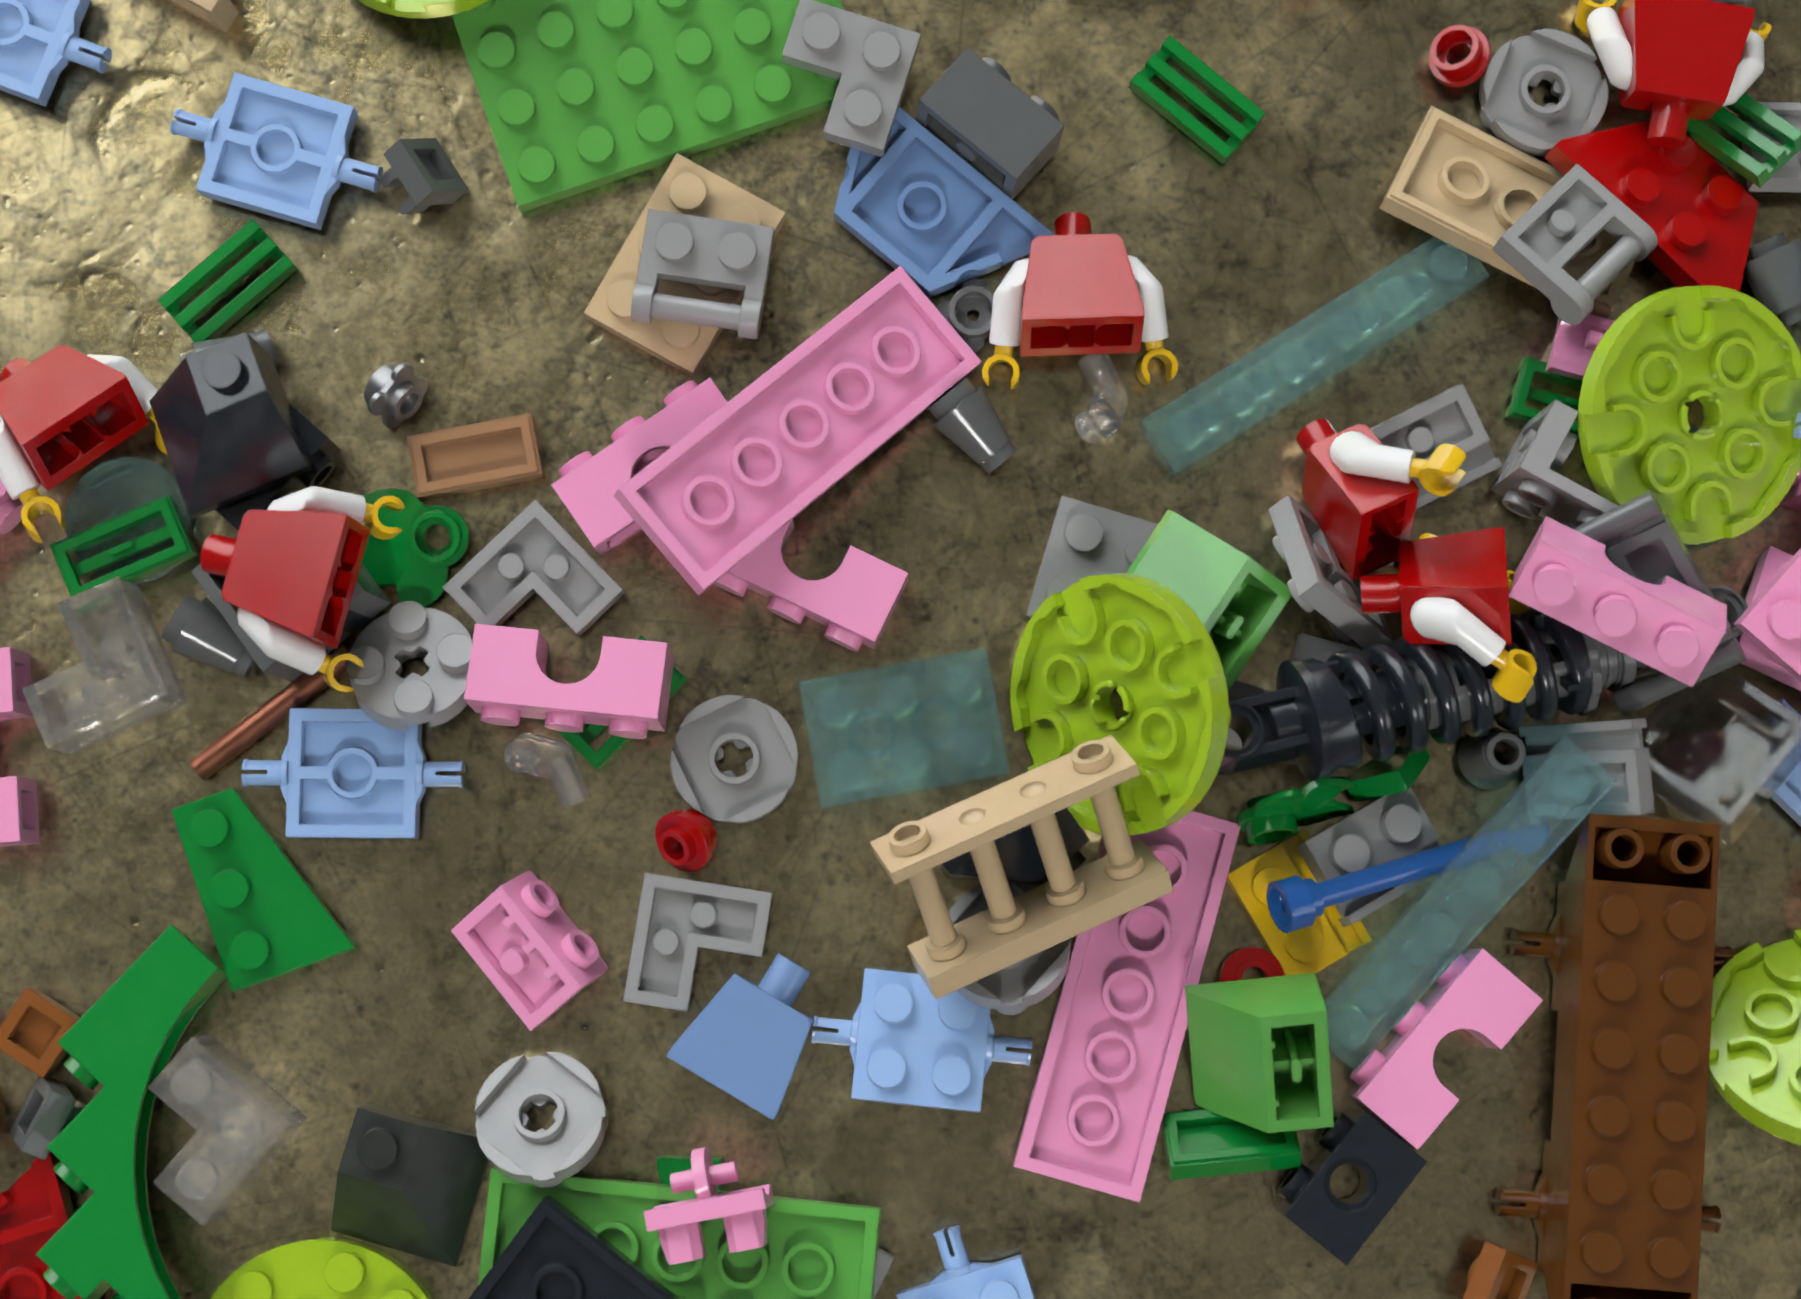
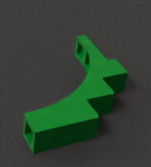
(124, 1047)

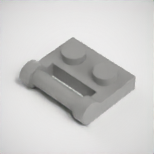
(1561, 228)
(708, 255)

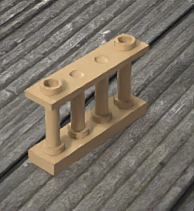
(1044, 915)

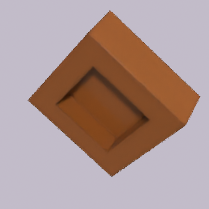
(33, 1029)
(1499, 1274)

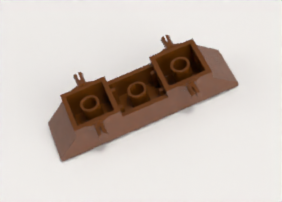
(1631, 1062)

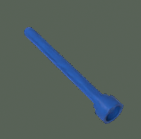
(1298, 902)

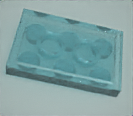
(903, 728)

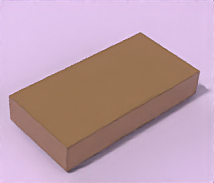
(475, 457)

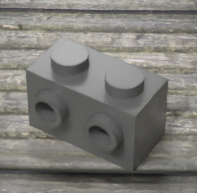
(991, 122)

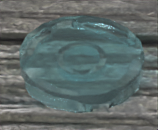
(118, 488)

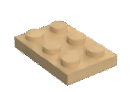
(689, 191)

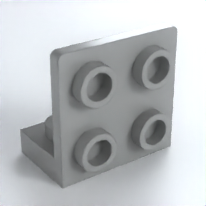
(1527, 476)

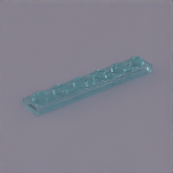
(1310, 353)
(1463, 899)

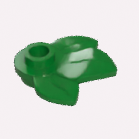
(409, 557)
(1277, 815)

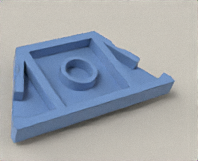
(931, 211)

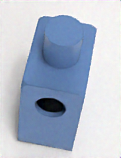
(750, 1037)

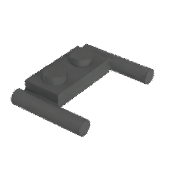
(1649, 548)

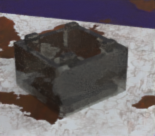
(1721, 751)

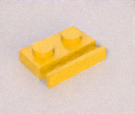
(1300, 950)

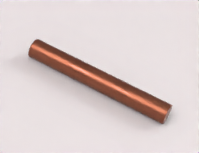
(262, 720)

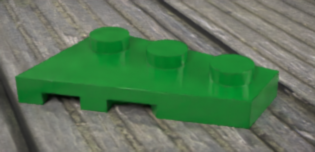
(252, 893)

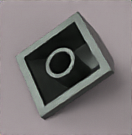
(408, 1183)

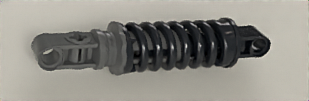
(1421, 692)

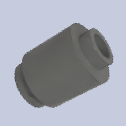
(1776, 276)

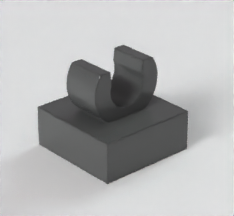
(424, 173)
(43, 1116)

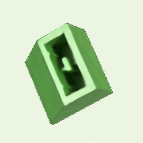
(1218, 582)
(1261, 1052)

